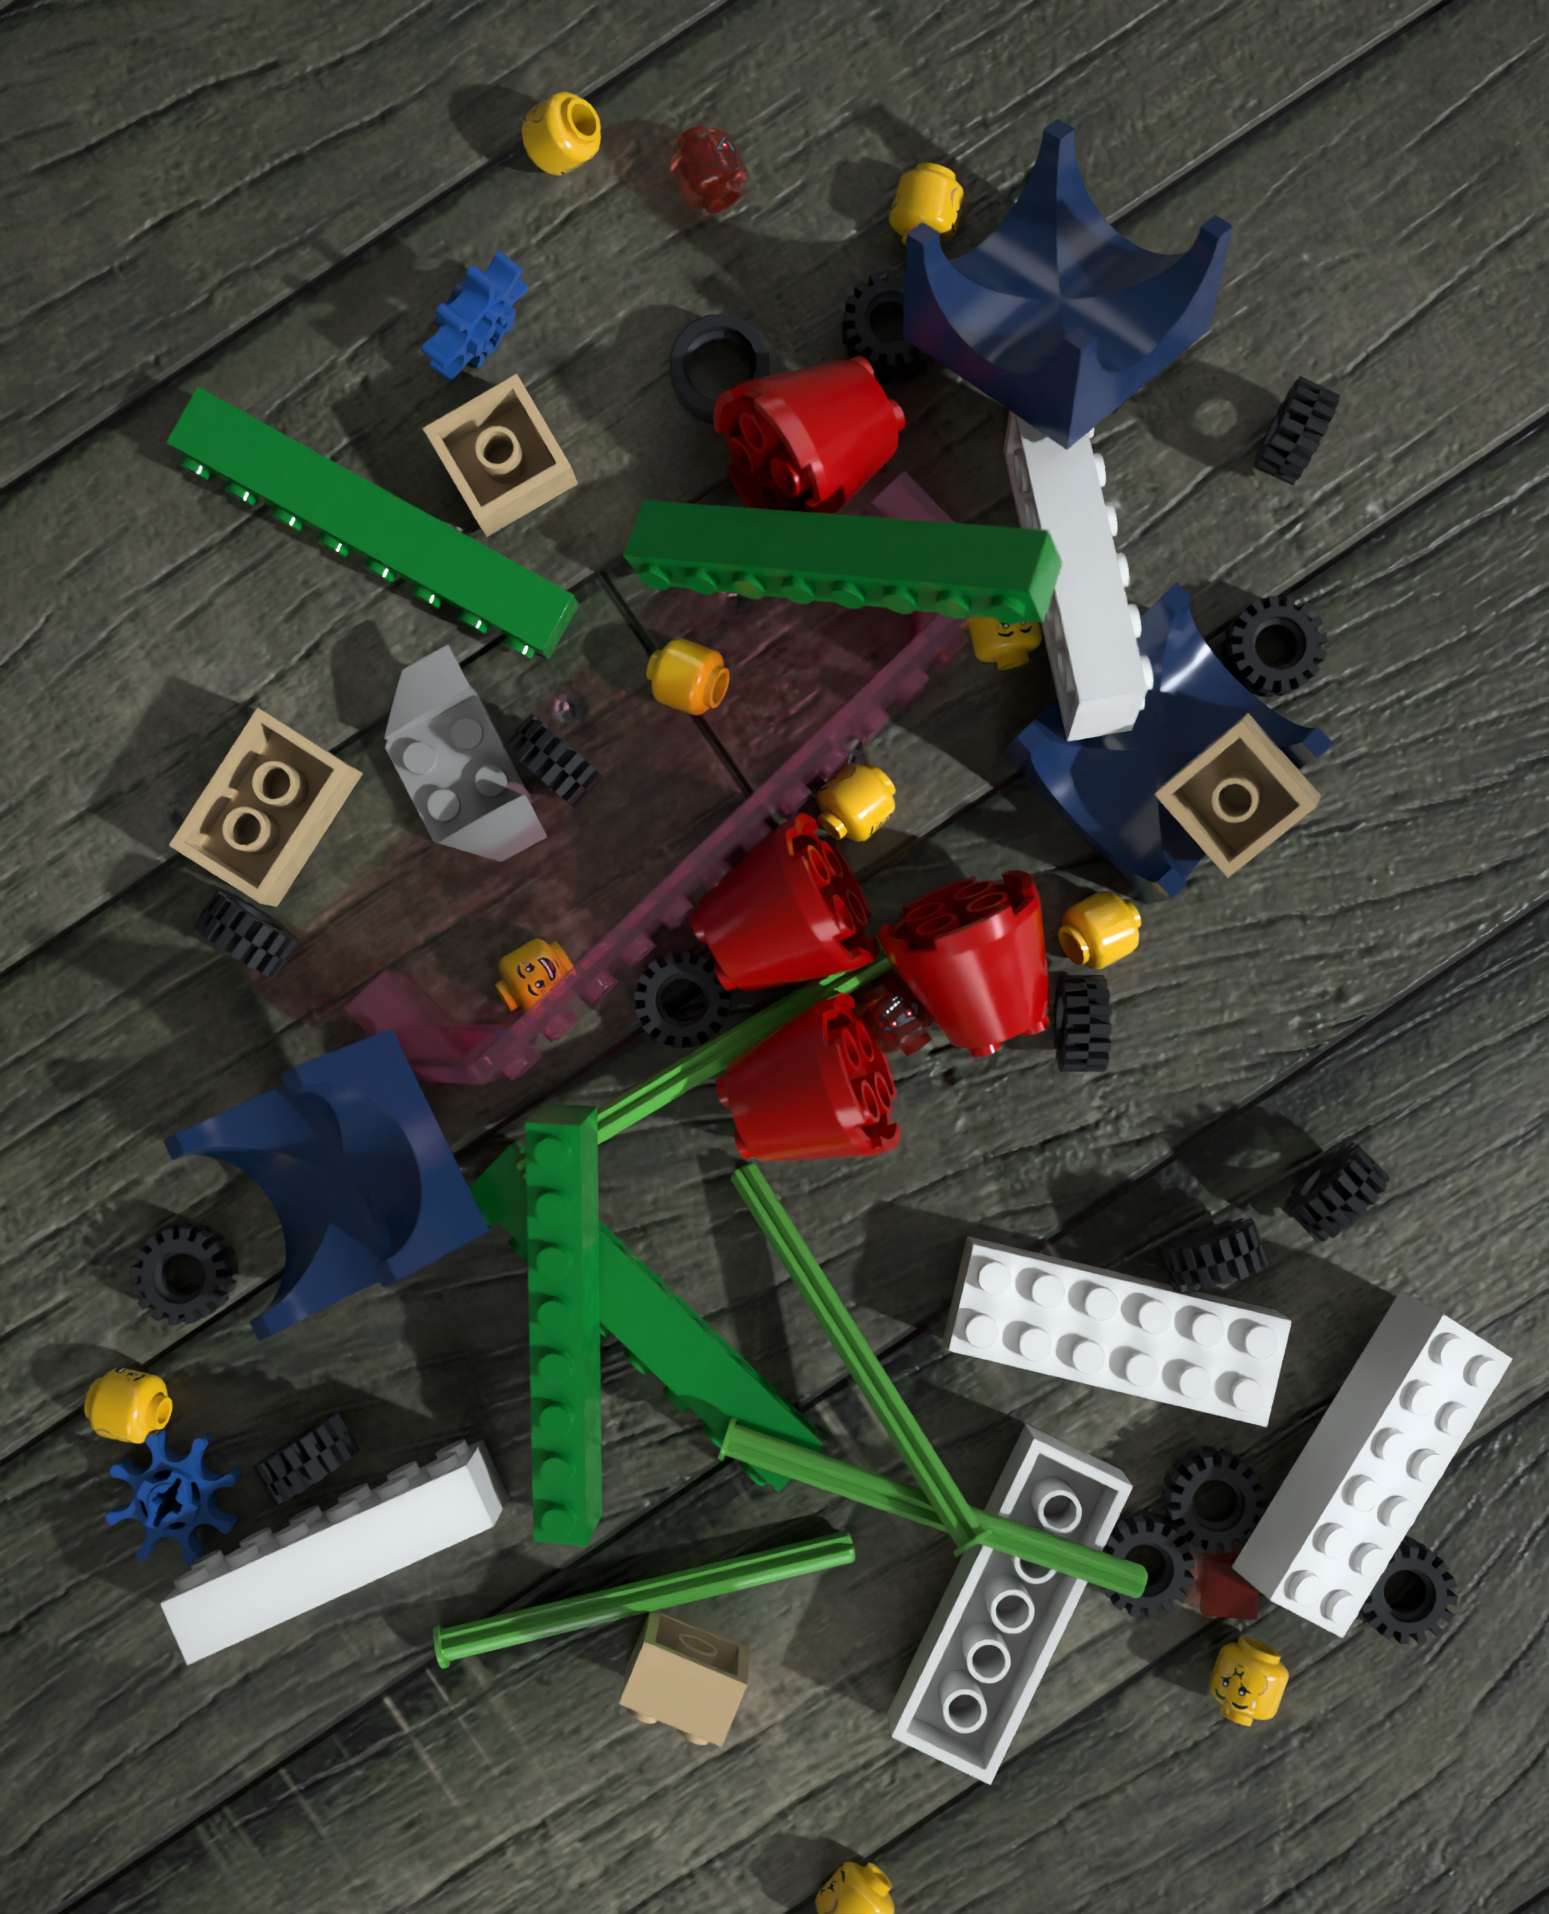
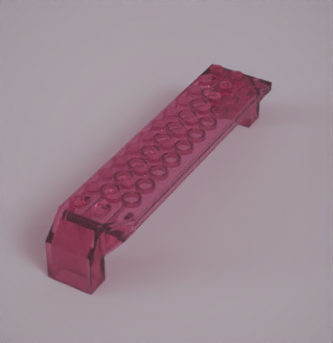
(486, 1053)

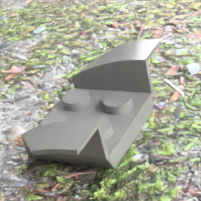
(458, 763)

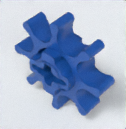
(475, 317)
(154, 1496)

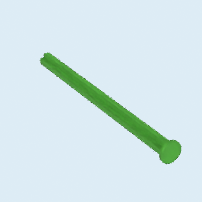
(717, 1053)
(859, 1359)
(913, 1504)
(641, 1597)

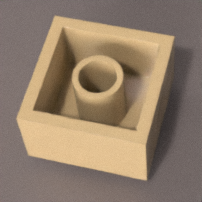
(501, 455)
(1238, 795)
(685, 1678)

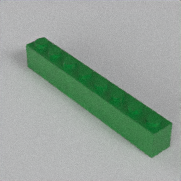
(373, 524)
(847, 560)
(564, 1322)
(661, 1331)

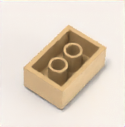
(265, 809)

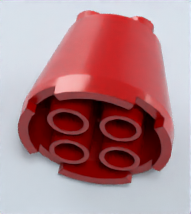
(808, 435)
(786, 913)
(976, 959)
(812, 1089)

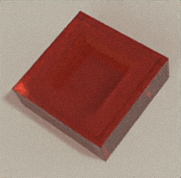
(1226, 1591)

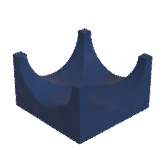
(1057, 304)
(1111, 780)
(351, 1174)

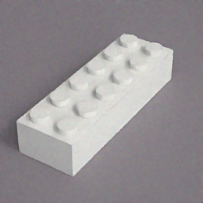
(1088, 620)
(1116, 1331)
(1371, 1464)
(334, 1549)
(1004, 1611)

